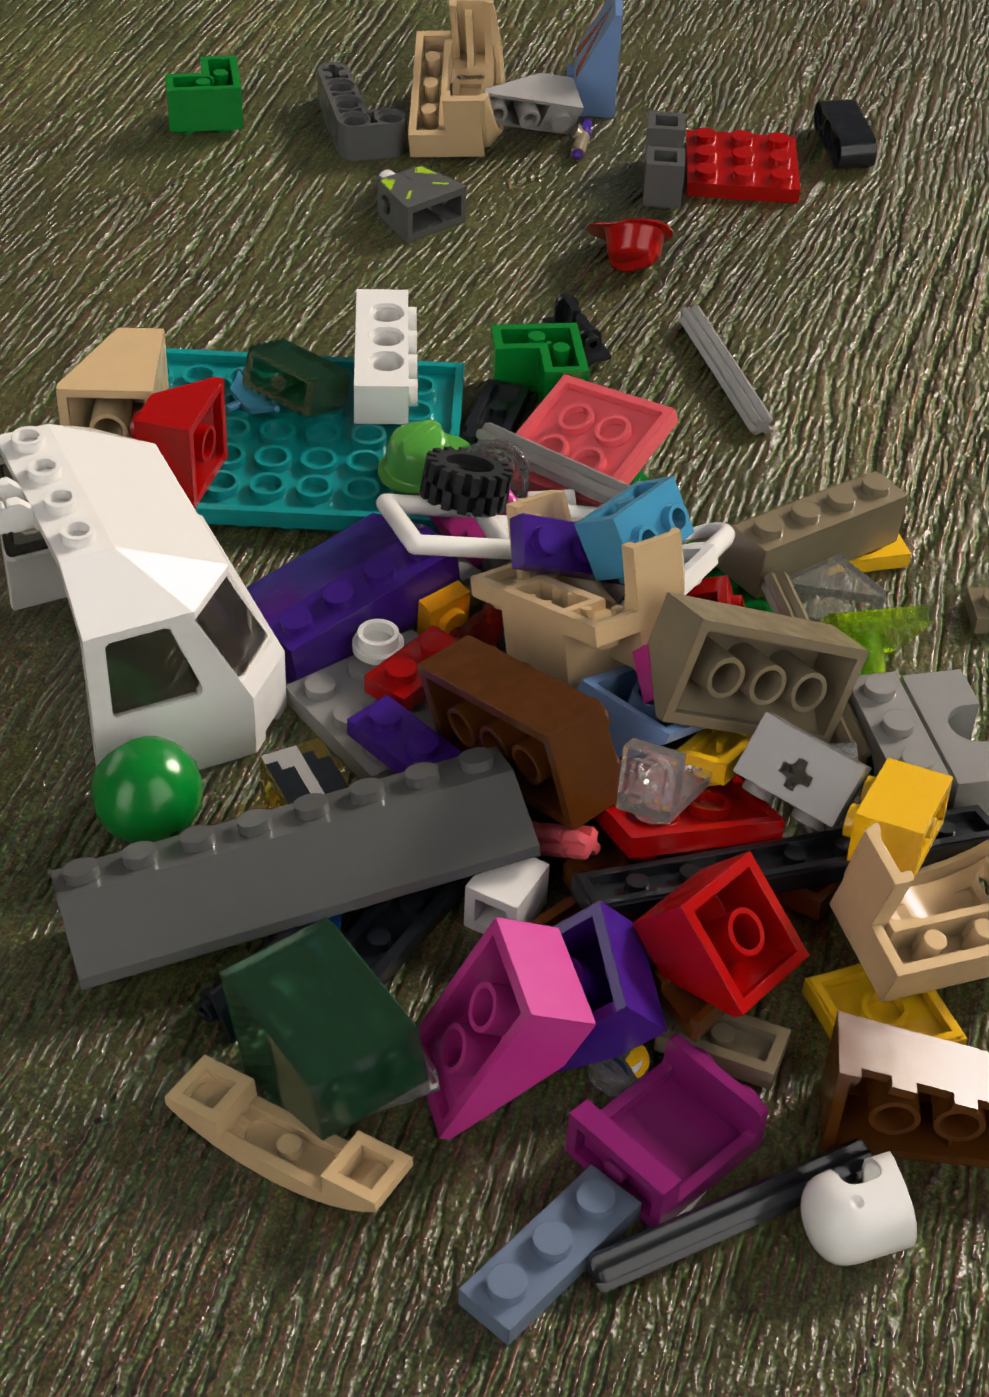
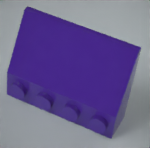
(339, 585)

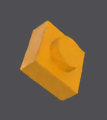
(444, 608)

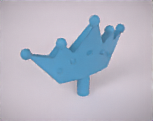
(248, 399)

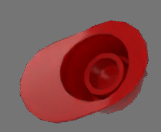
(632, 242)

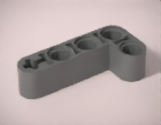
(353, 128)

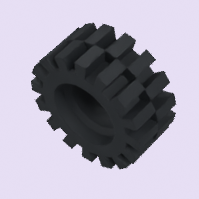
(466, 481)

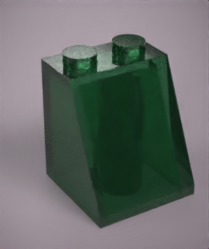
(321, 1030)

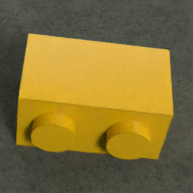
(907, 805)

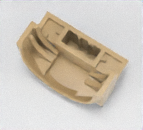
(571, 623)

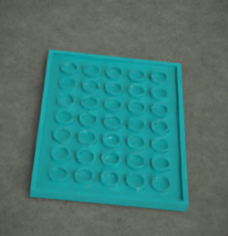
(309, 469)

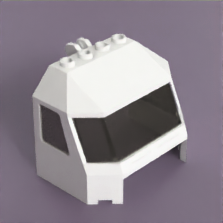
(155, 601)

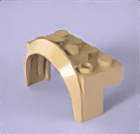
(465, 121)
(919, 929)

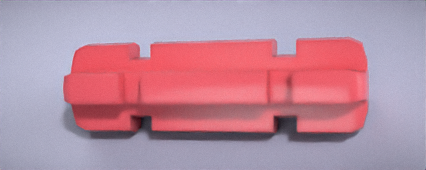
(563, 842)

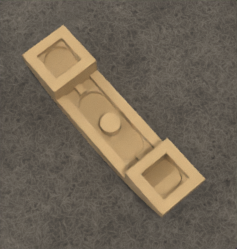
(275, 1144)

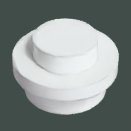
(376, 641)

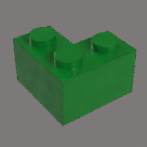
(206, 98)
(537, 355)

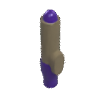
(581, 136)

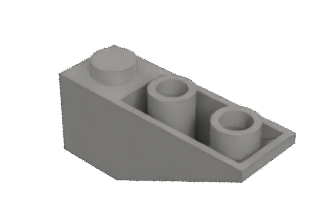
(537, 103)

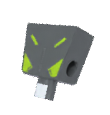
(420, 202)

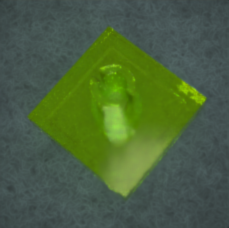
(881, 630)

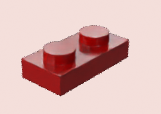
(399, 673)

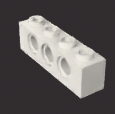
(384, 357)

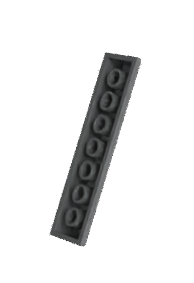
(291, 865)

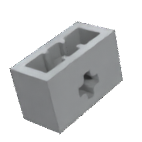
(834, 773)

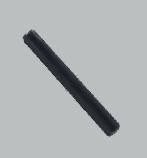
(719, 1218)

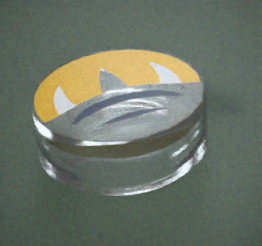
(620, 1073)

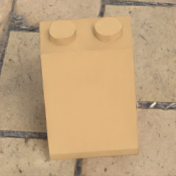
(114, 381)

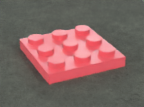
(597, 429)

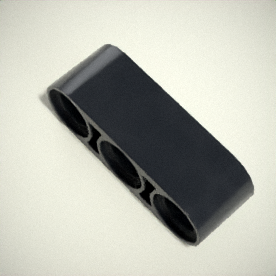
(845, 133)

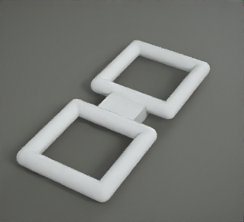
(496, 545)

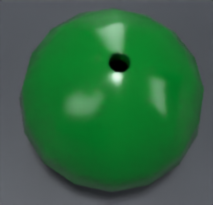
(147, 790)

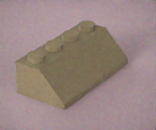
(794, 536)
(734, 663)

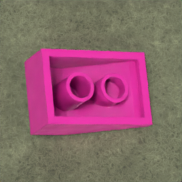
(503, 1022)

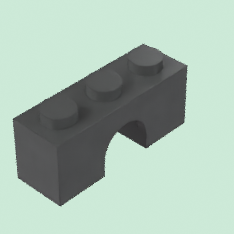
(664, 160)

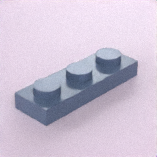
(548, 1254)

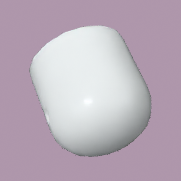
(859, 1220)

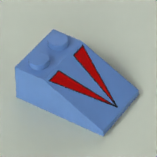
(598, 62)

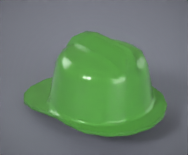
(406, 454)

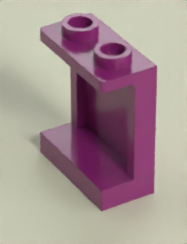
(670, 1131)

